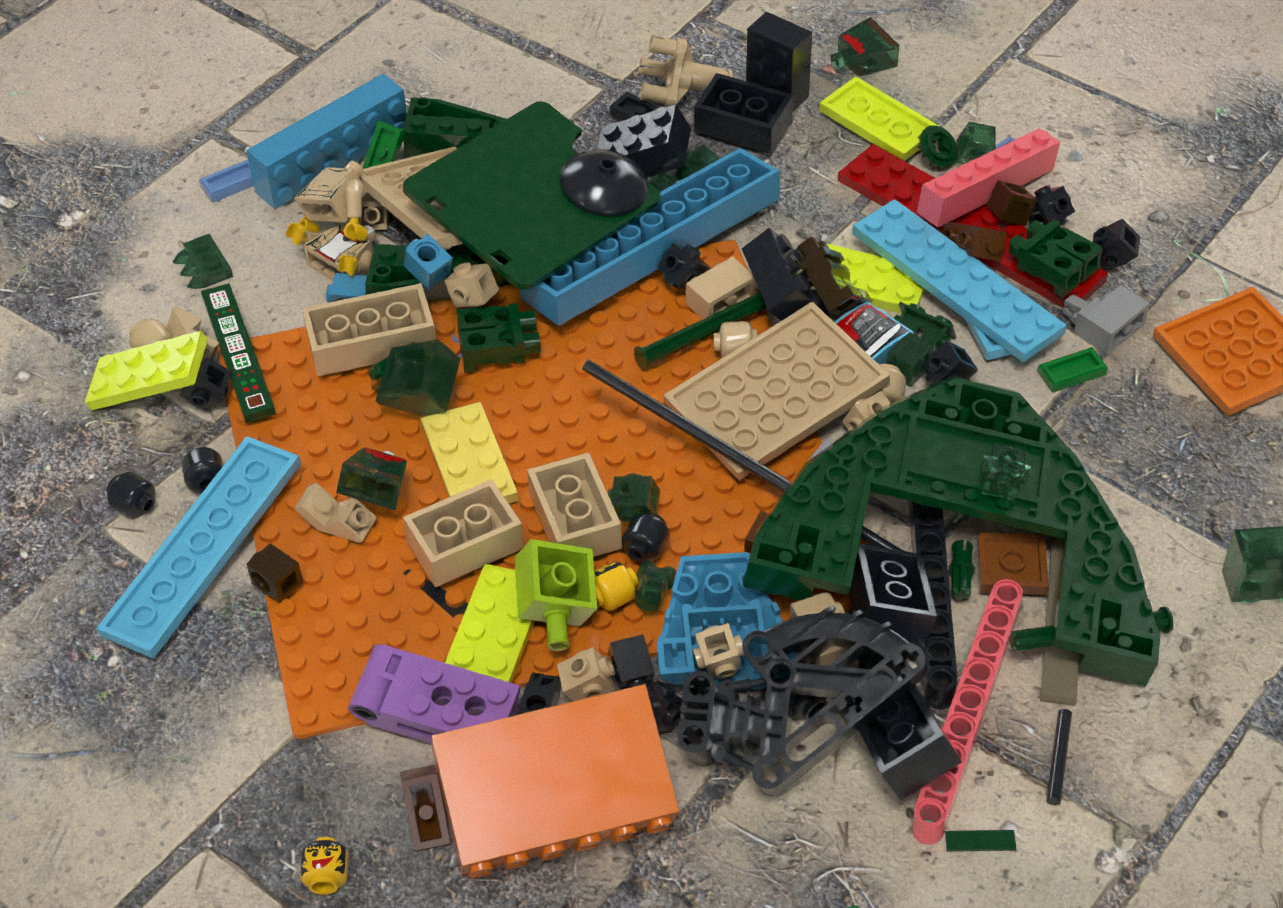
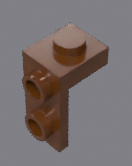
(977, 240)

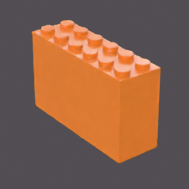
(554, 781)

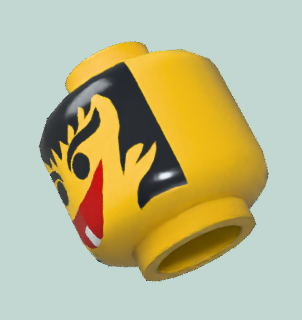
(615, 585)
(324, 866)

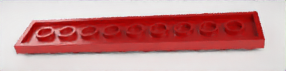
(888, 177)

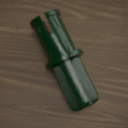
(961, 569)

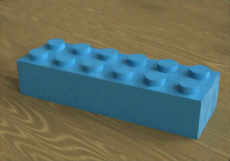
(324, 139)

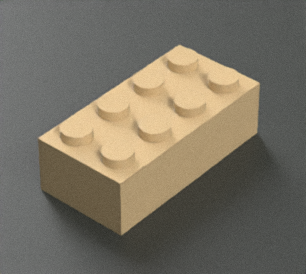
(366, 327)

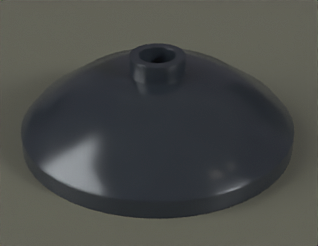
(604, 183)

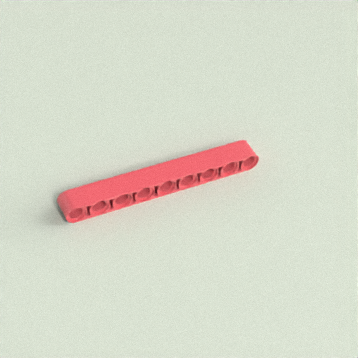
(992, 638)

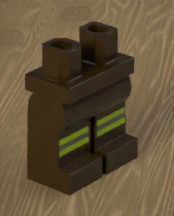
(830, 277)

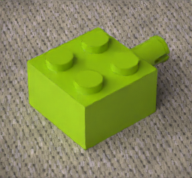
(555, 587)

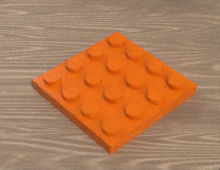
(1230, 349)

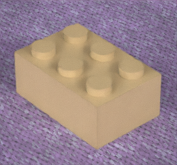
(575, 505)
(463, 532)

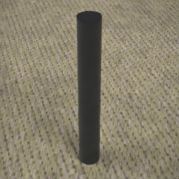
(1059, 757)

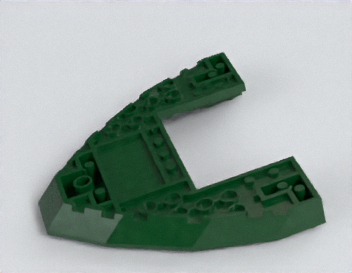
(931, 454)

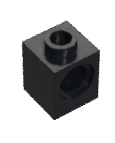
(630, 661)

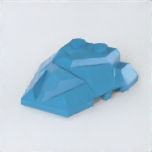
(710, 594)

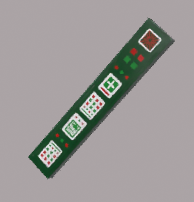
(238, 353)

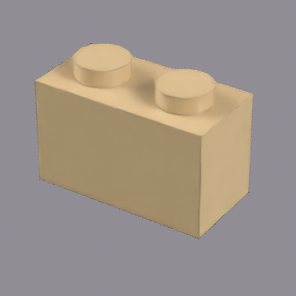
(719, 288)

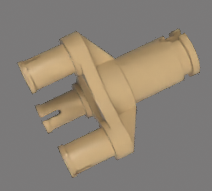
(678, 72)

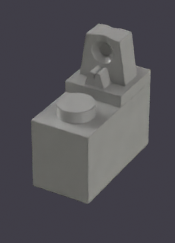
(1107, 320)

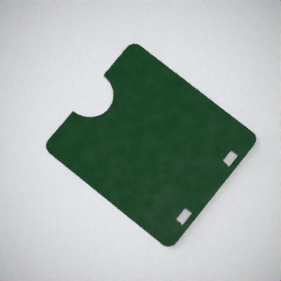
(508, 198)

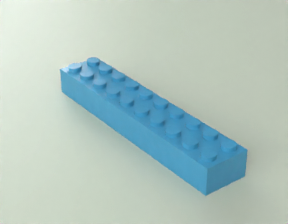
(687, 214)

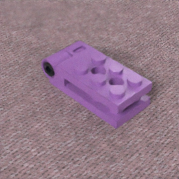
(409, 691)

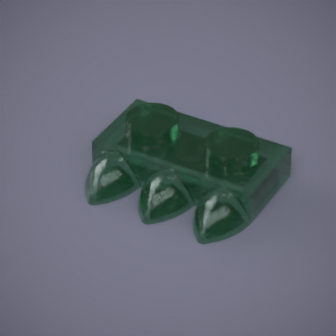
(203, 262)

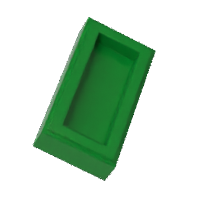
(1072, 369)

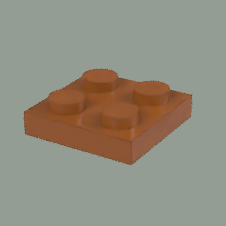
(1014, 558)

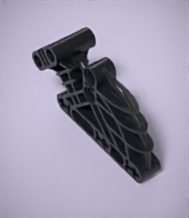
(724, 721)

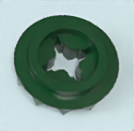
(946, 146)

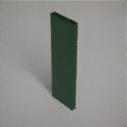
(980, 840)

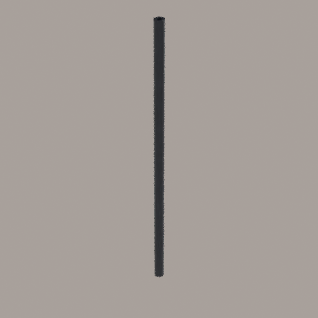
(708, 439)

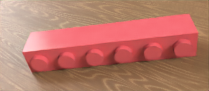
(974, 182)

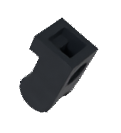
(540, 693)

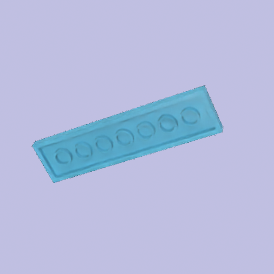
(959, 280)
(198, 547)

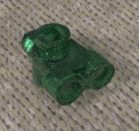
(653, 585)

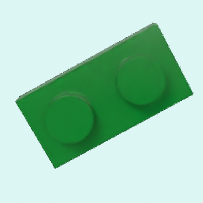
(384, 144)

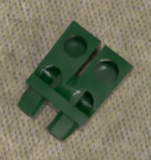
(1056, 255)
(496, 335)

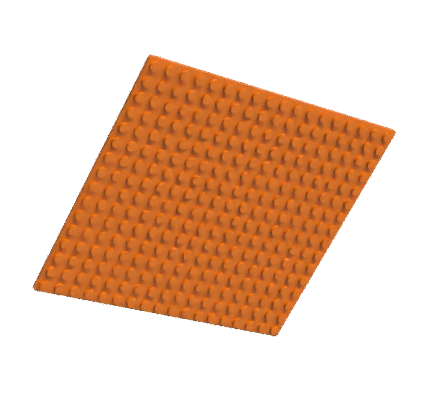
(539, 415)

